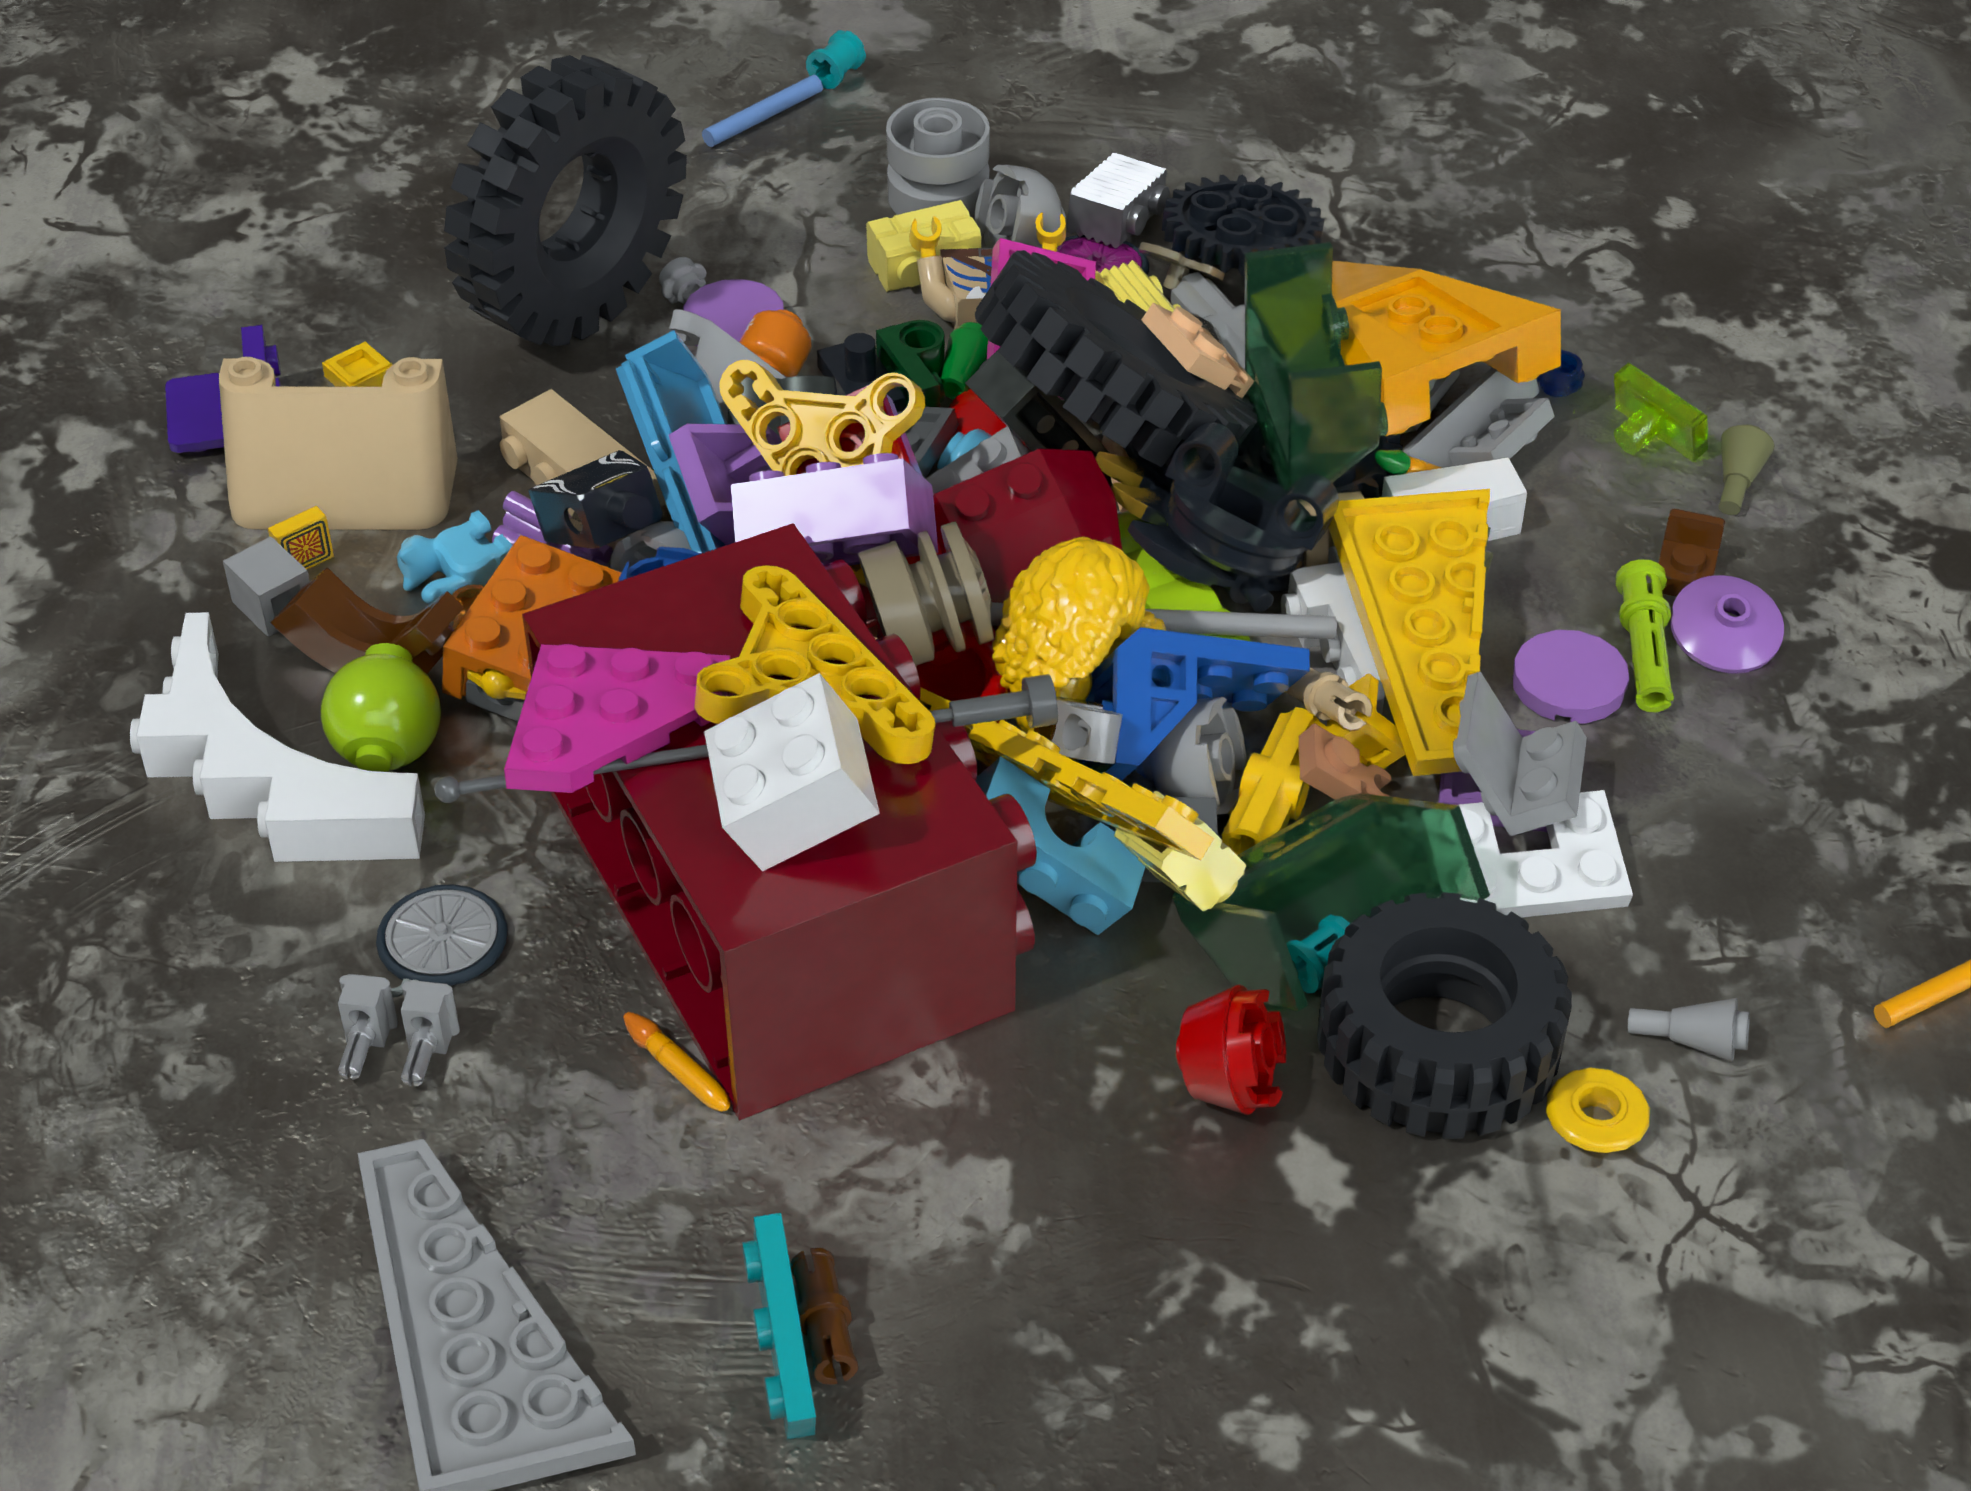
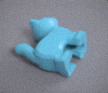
(457, 552)

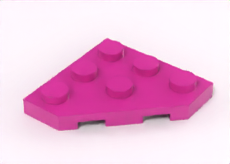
(599, 708)

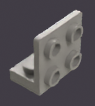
(1520, 778)

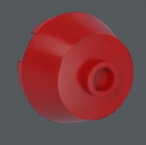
(1231, 1050)

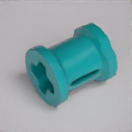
(842, 53)
(1313, 951)

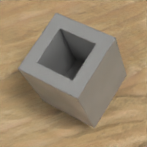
(264, 581)

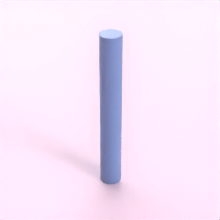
(762, 110)

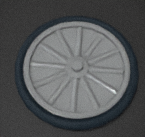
(442, 935)

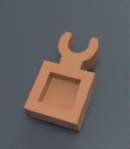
(1335, 766)

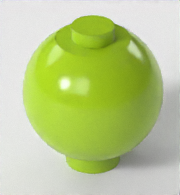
(381, 710)

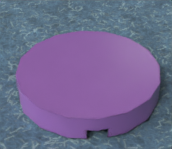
(732, 303)
(1570, 676)

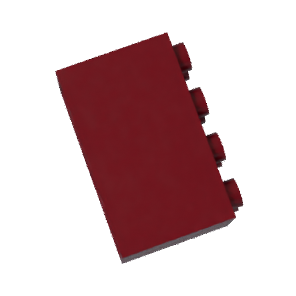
(842, 948)

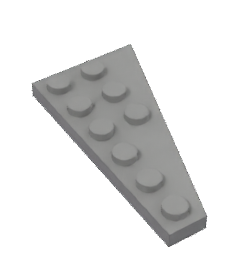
(474, 1352)

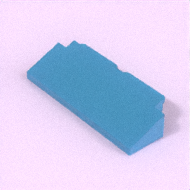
(664, 393)

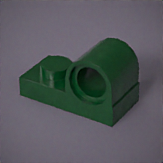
(916, 352)

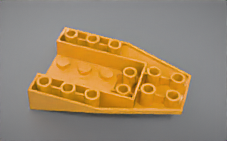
(1433, 325)

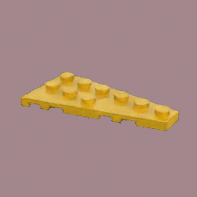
(1421, 605)
(1084, 789)

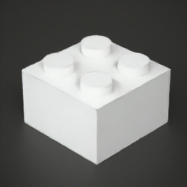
(790, 772)

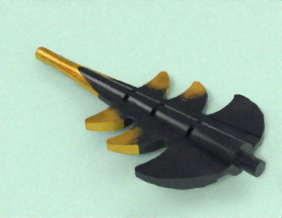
(1142, 494)

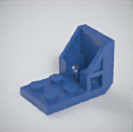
(1163, 673)

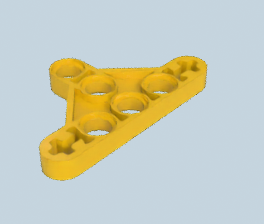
(817, 419)
(893, 726)

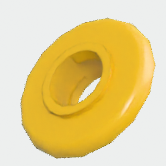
(1604, 1090)

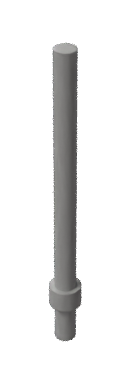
(1233, 623)

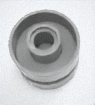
(936, 154)

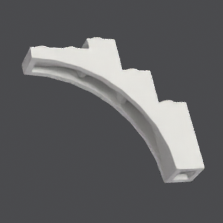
(1324, 588)
(299, 801)

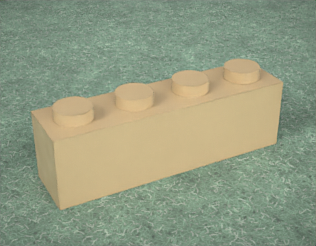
(553, 438)

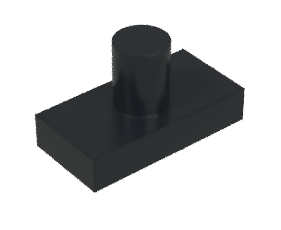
(856, 366)

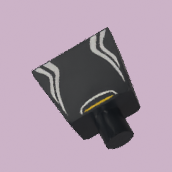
(608, 502)

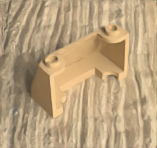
(352, 451)

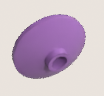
(1722, 640)

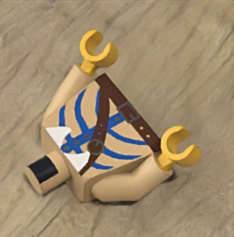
(961, 277)

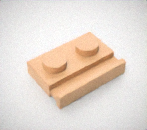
(1197, 348)

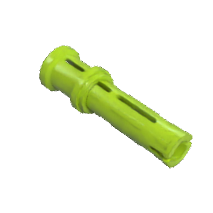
(1645, 617)

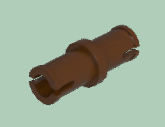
(824, 1316)

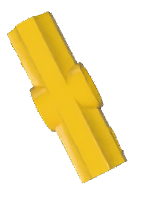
(1271, 785)

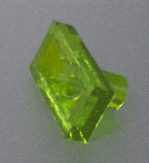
(1656, 413)

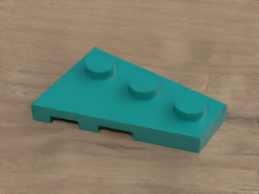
(779, 1327)

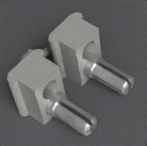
(370, 1013)

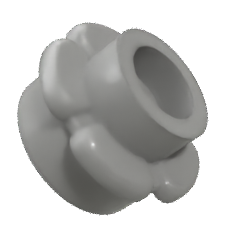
(681, 279)

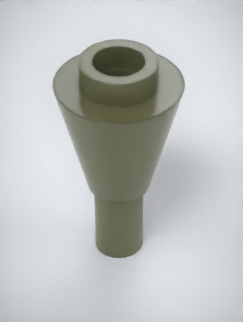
(1743, 456)

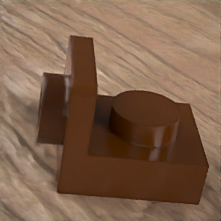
(1689, 548)

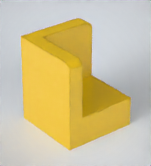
(1378, 738)

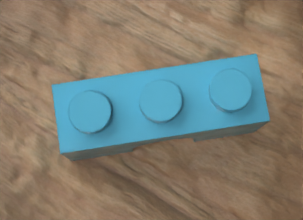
(1088, 880)

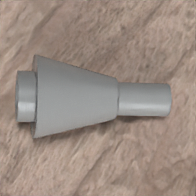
(1707, 1027)

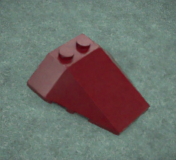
(1028, 508)

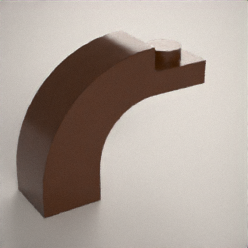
(339, 626)

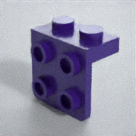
(195, 401)

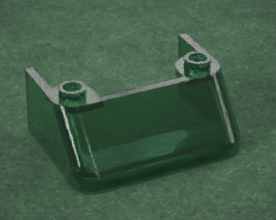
(1306, 400)
(1326, 864)

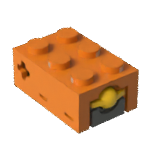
(488, 647)

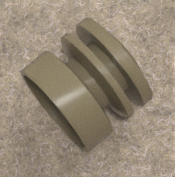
(929, 593)

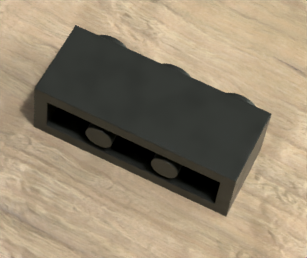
(1028, 411)

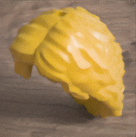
(1068, 612)

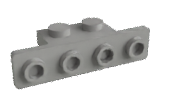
(1484, 423)

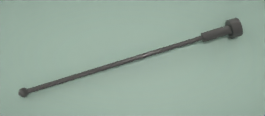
(1035, 701)

